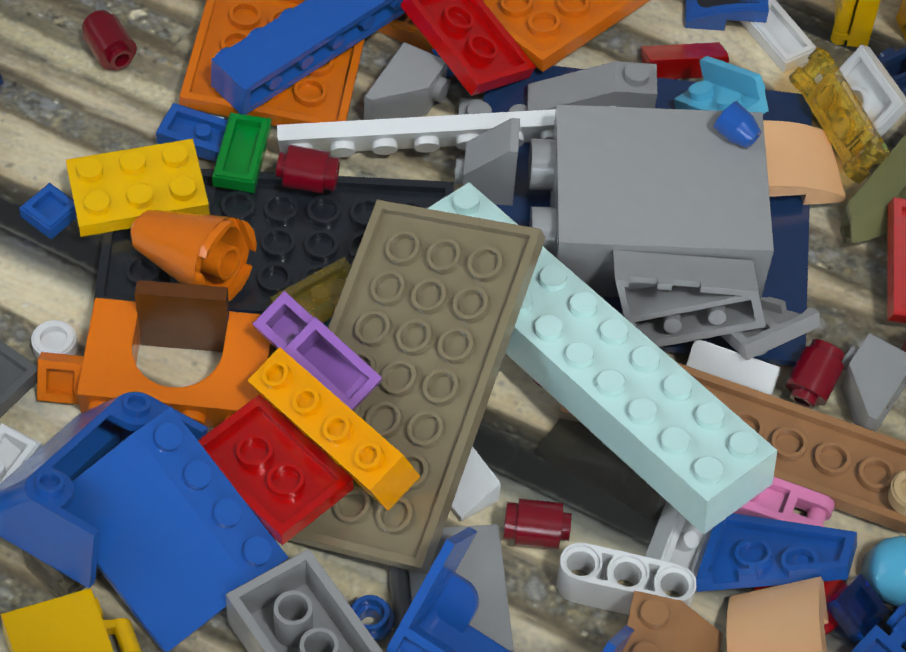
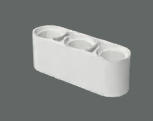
(608, 566)

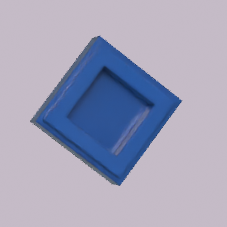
(49, 211)

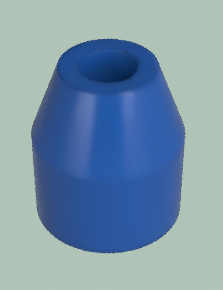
(738, 125)

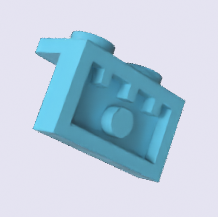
(723, 86)

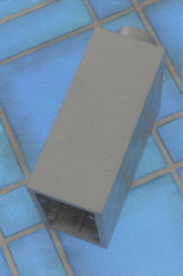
(648, 186)

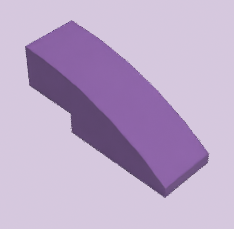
(317, 350)

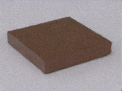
(182, 315)

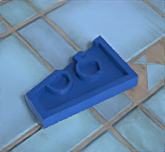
(772, 552)

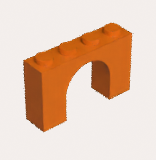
(112, 357)

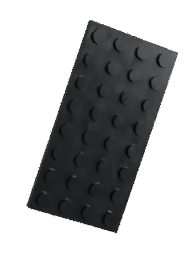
(292, 228)

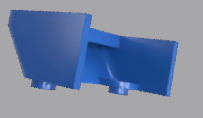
(43, 485)
(446, 605)

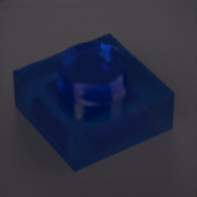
(856, 607)

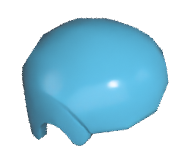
(886, 569)

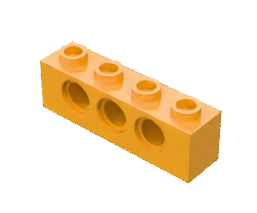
(334, 428)

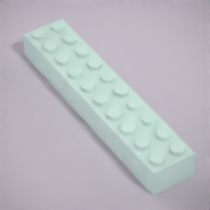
(630, 390)

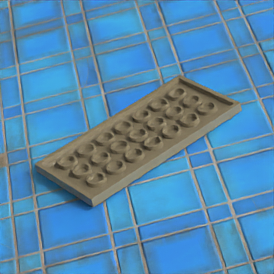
(433, 318)

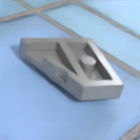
(780, 328)

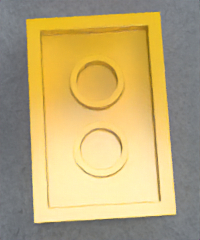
(122, 184)

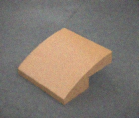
(801, 163)
(779, 618)

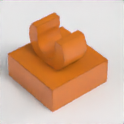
(58, 377)

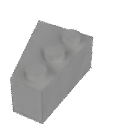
(687, 296)

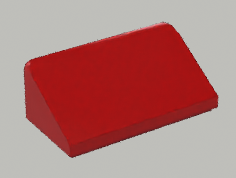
(681, 60)

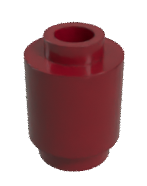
(108, 40)
(308, 169)
(815, 374)
(537, 523)

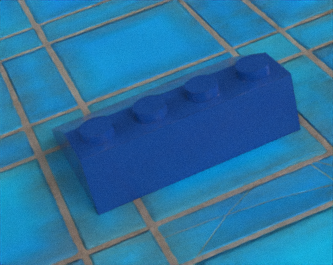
(171, 529)

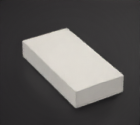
(781, 38)

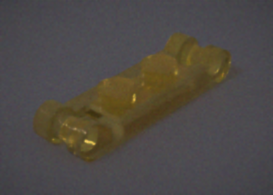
(840, 115)

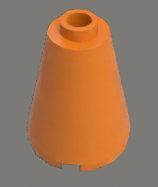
(196, 247)

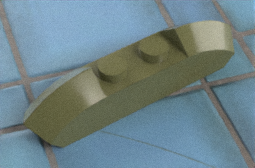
(868, 209)

